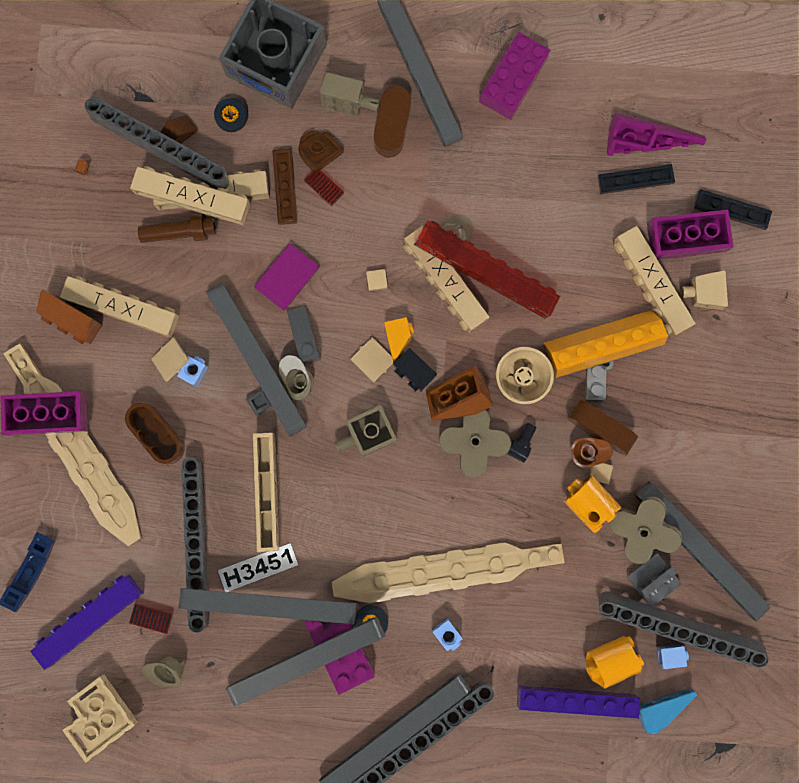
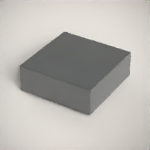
(259, 402)

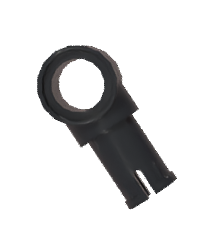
(521, 447)

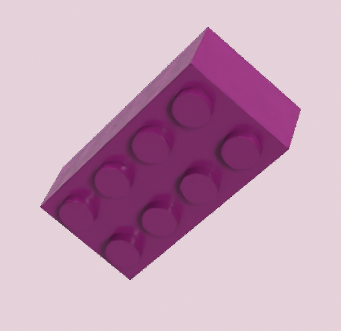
(514, 75)
(690, 234)
(43, 413)
(348, 670)

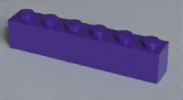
(86, 622)
(578, 702)

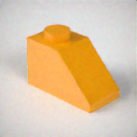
(398, 336)

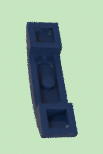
(28, 573)

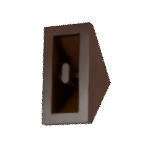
(179, 129)

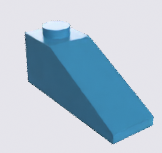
(662, 711)

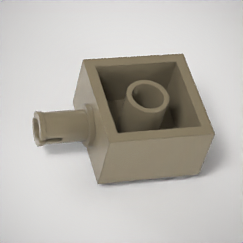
(345, 95)
(368, 432)

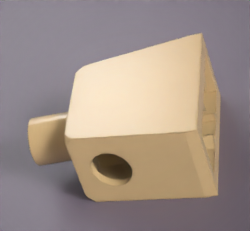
(707, 291)

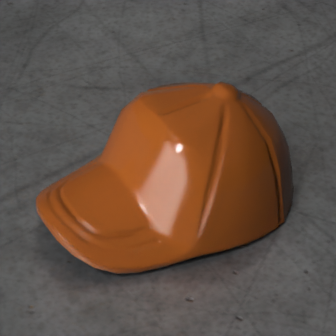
(591, 451)

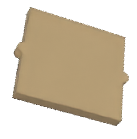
(170, 359)
(372, 360)

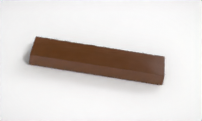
(284, 186)

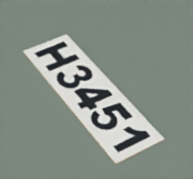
(257, 568)

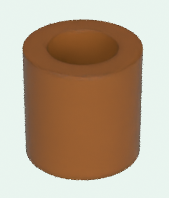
(82, 167)

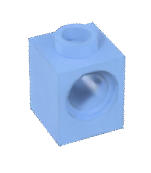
(196, 378)
(445, 626)
(672, 656)

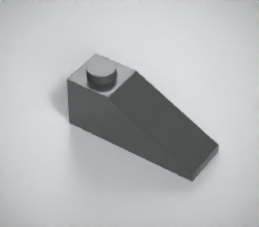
(303, 335)

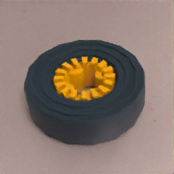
(230, 105)
(370, 612)

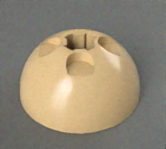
(527, 365)

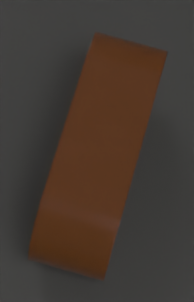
(392, 121)
(602, 427)
(154, 433)

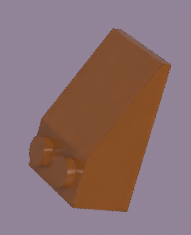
(459, 396)

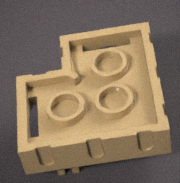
(101, 718)

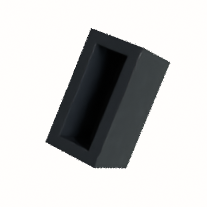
(414, 370)

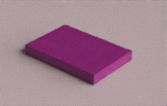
(286, 277)

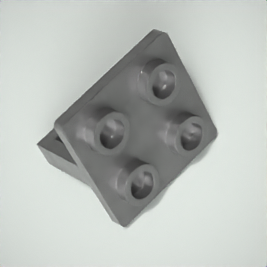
(654, 580)

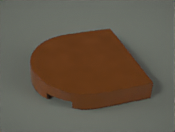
(318, 150)

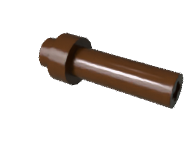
(197, 227)

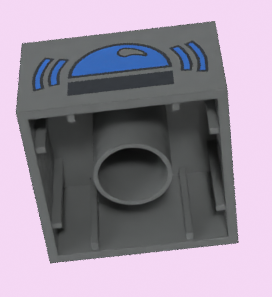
(273, 51)

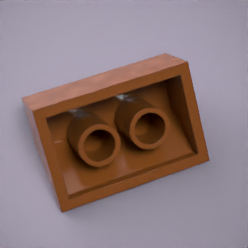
(67, 318)

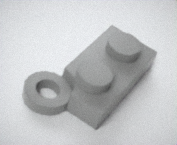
(596, 382)

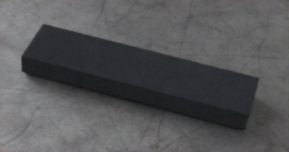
(636, 179)
(738, 210)

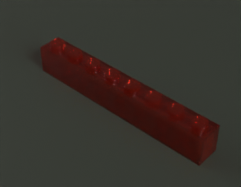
(486, 269)

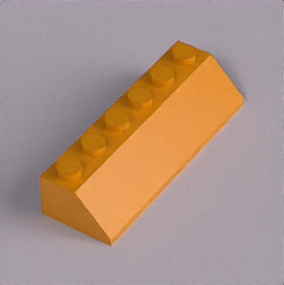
(605, 343)

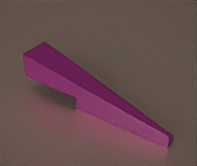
(636, 134)

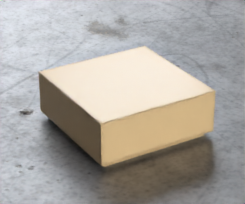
(377, 280)
(602, 473)

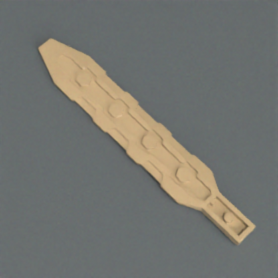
(82, 459)
(442, 571)

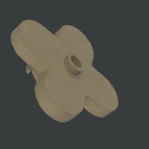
(474, 458)
(657, 534)

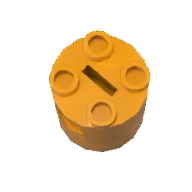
(591, 503)
(613, 662)

